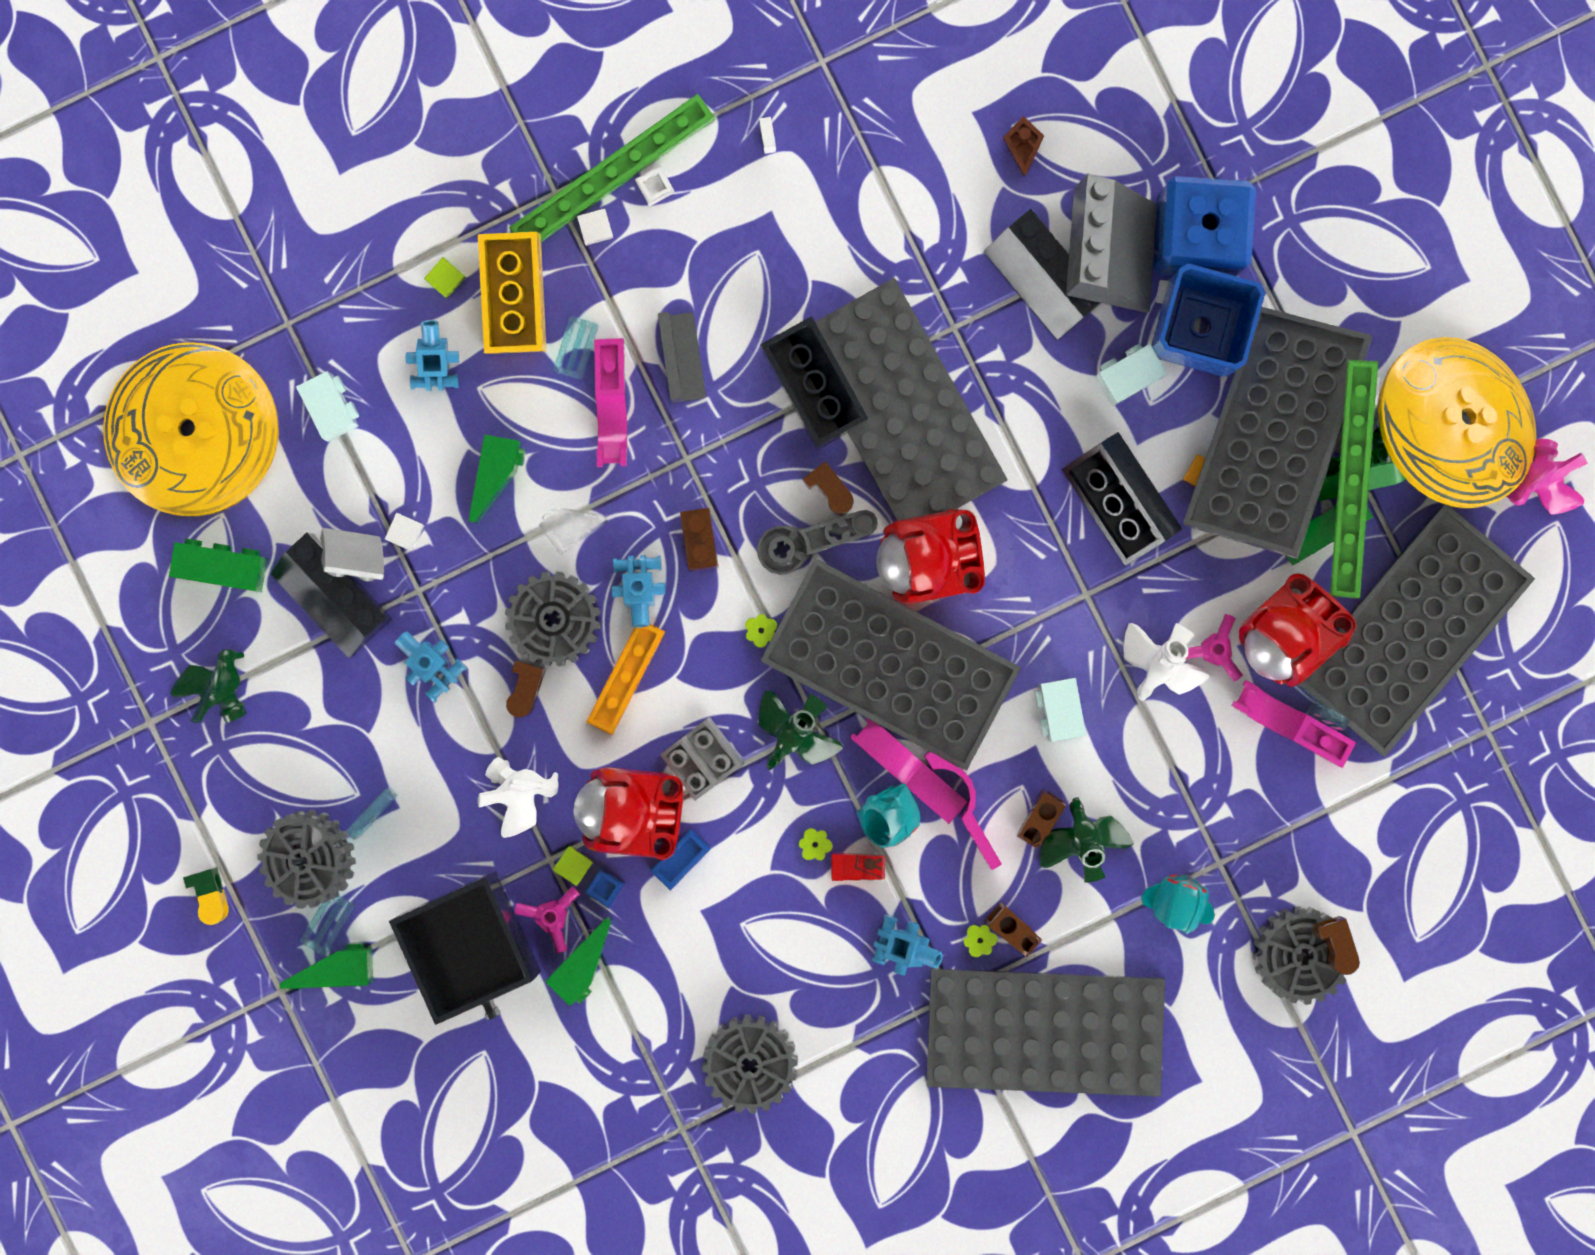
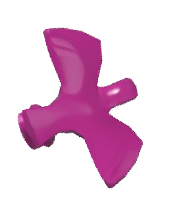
(1547, 479)

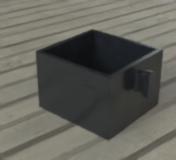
(465, 949)

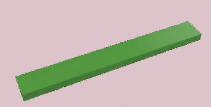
(616, 169)
(1354, 478)

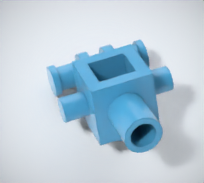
(432, 360)
(638, 588)
(427, 662)
(904, 947)

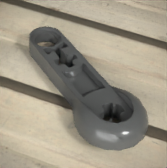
(806, 541)

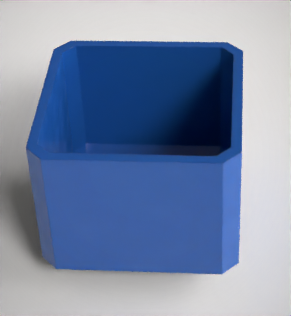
(1180, 230)
(1225, 302)

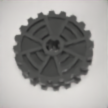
(545, 597)
(306, 859)
(1279, 962)
(750, 1086)

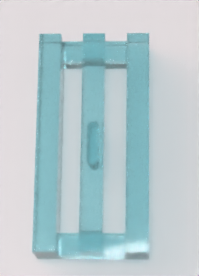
(586, 352)
(1329, 716)
(371, 814)
(314, 945)

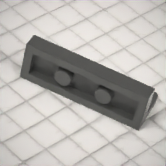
(682, 357)

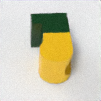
(210, 895)

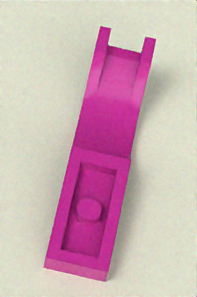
(610, 401)
(1294, 725)
(910, 770)
(967, 817)

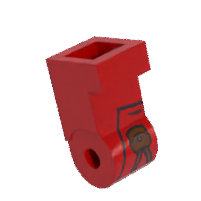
(857, 866)

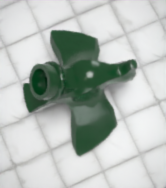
(213, 687)
(795, 731)
(1084, 840)

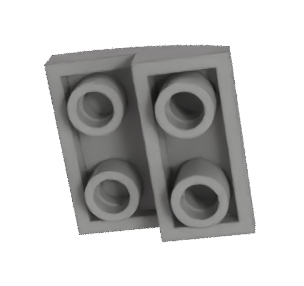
(352, 554)
(702, 758)

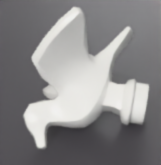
(1163, 662)
(517, 793)

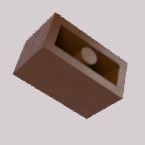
(699, 539)

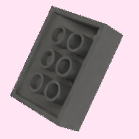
(1111, 244)

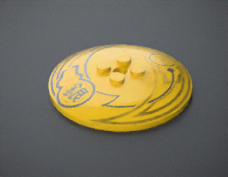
(1425, 426)
(231, 437)

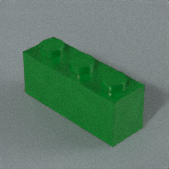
(218, 565)

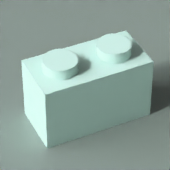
(1130, 374)
(328, 406)
(1061, 710)

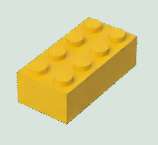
(512, 292)

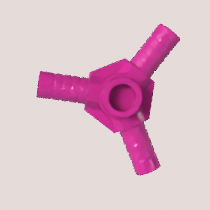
(1218, 649)
(551, 916)

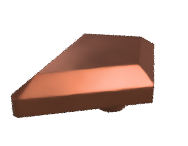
(1023, 142)

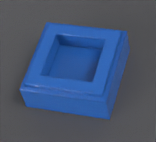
(604, 887)

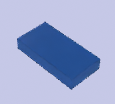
(687, 854)

